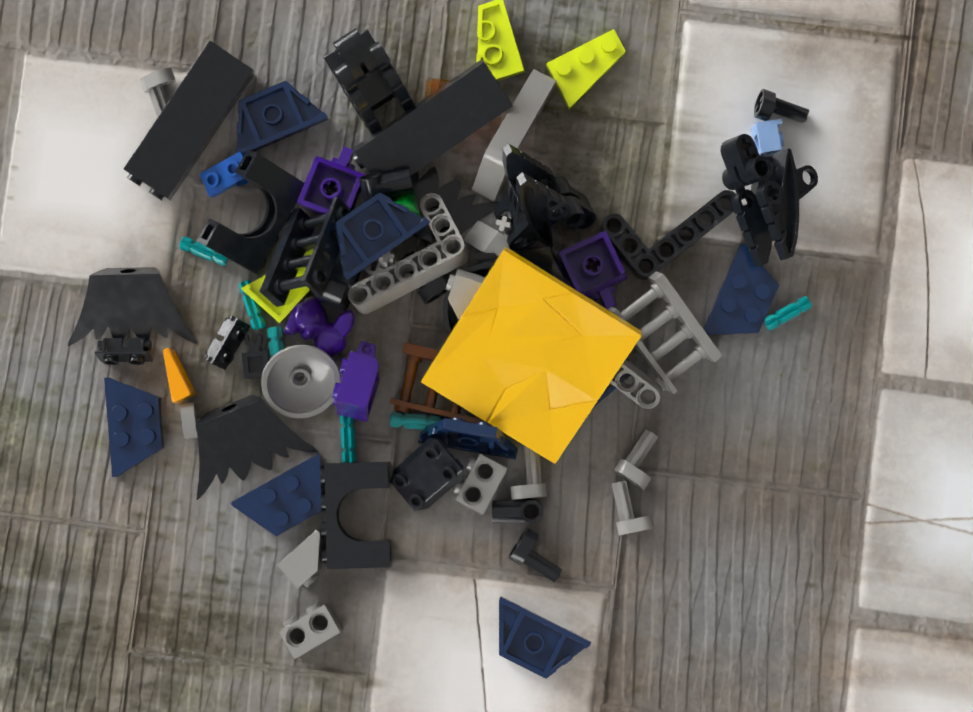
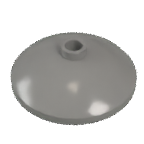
(300, 395)

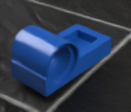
(223, 176)

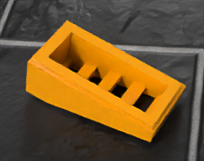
(179, 382)

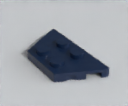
(274, 116)
(373, 232)
(742, 298)
(132, 425)
(470, 437)
(286, 498)
(534, 640)

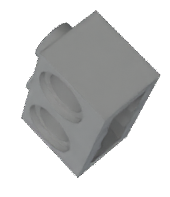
(486, 486)
(313, 634)

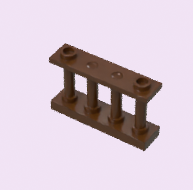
(415, 355)

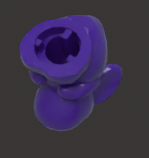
(311, 322)

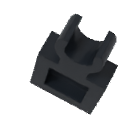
(255, 359)

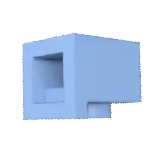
(767, 137)

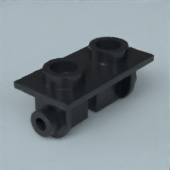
(112, 351)
(223, 352)

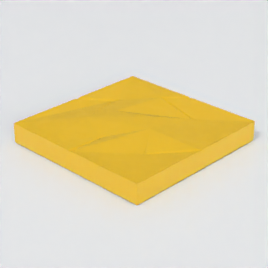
(531, 355)

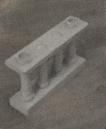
(690, 329)

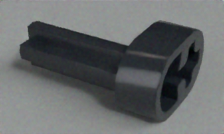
(767, 104)
(433, 289)
(522, 553)

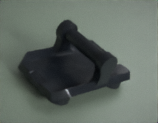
(427, 474)

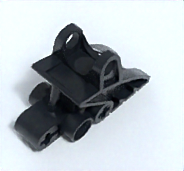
(366, 76)
(773, 196)
(538, 201)

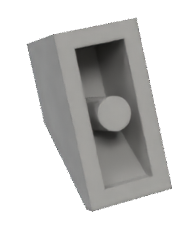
(486, 239)
(462, 290)
(304, 561)

